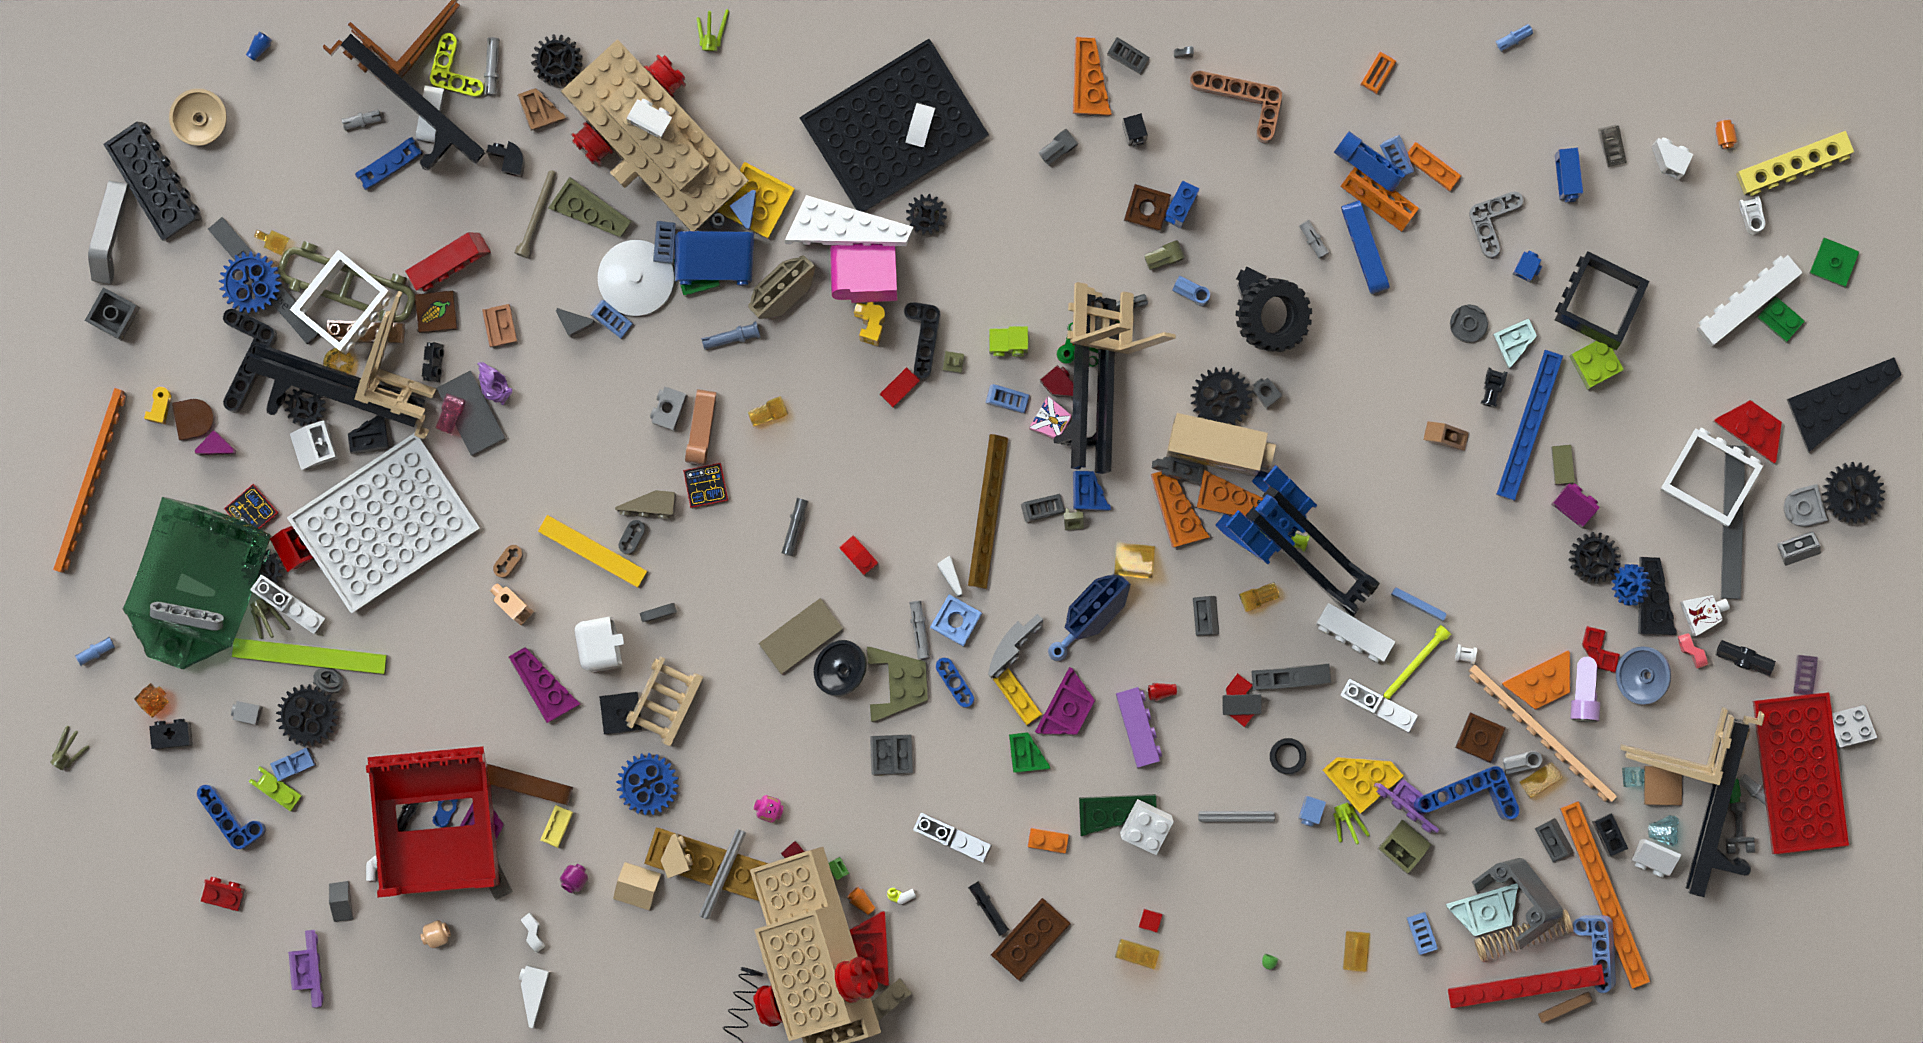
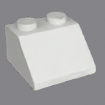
(649, 118)
(1655, 857)

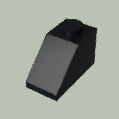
(1247, 277)

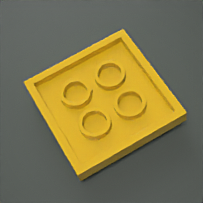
(769, 203)

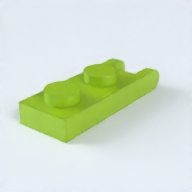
(276, 789)

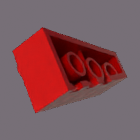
(447, 261)

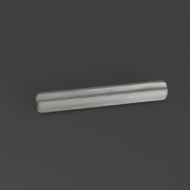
(1236, 816)

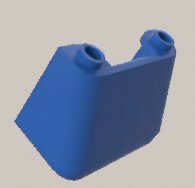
(714, 256)

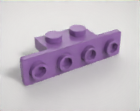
(1403, 798)
(305, 969)

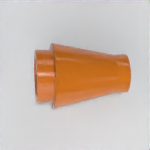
(861, 900)

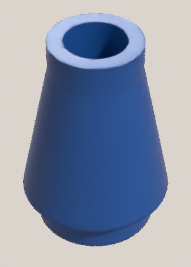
(258, 46)

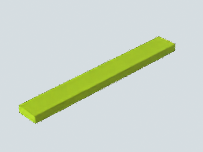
(309, 656)

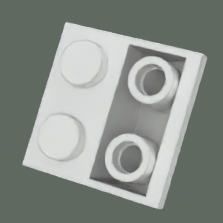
(1670, 158)
(313, 445)

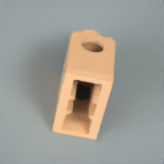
(515, 607)

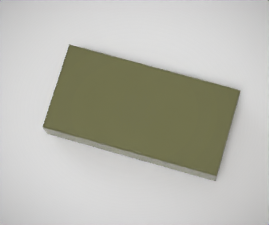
(1562, 464)

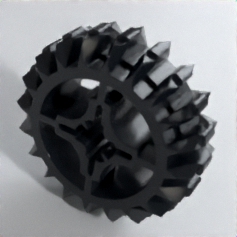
(550, 66)
(1602, 562)

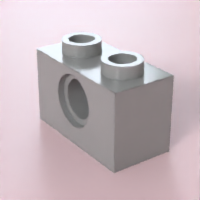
(668, 420)

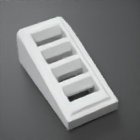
(947, 568)

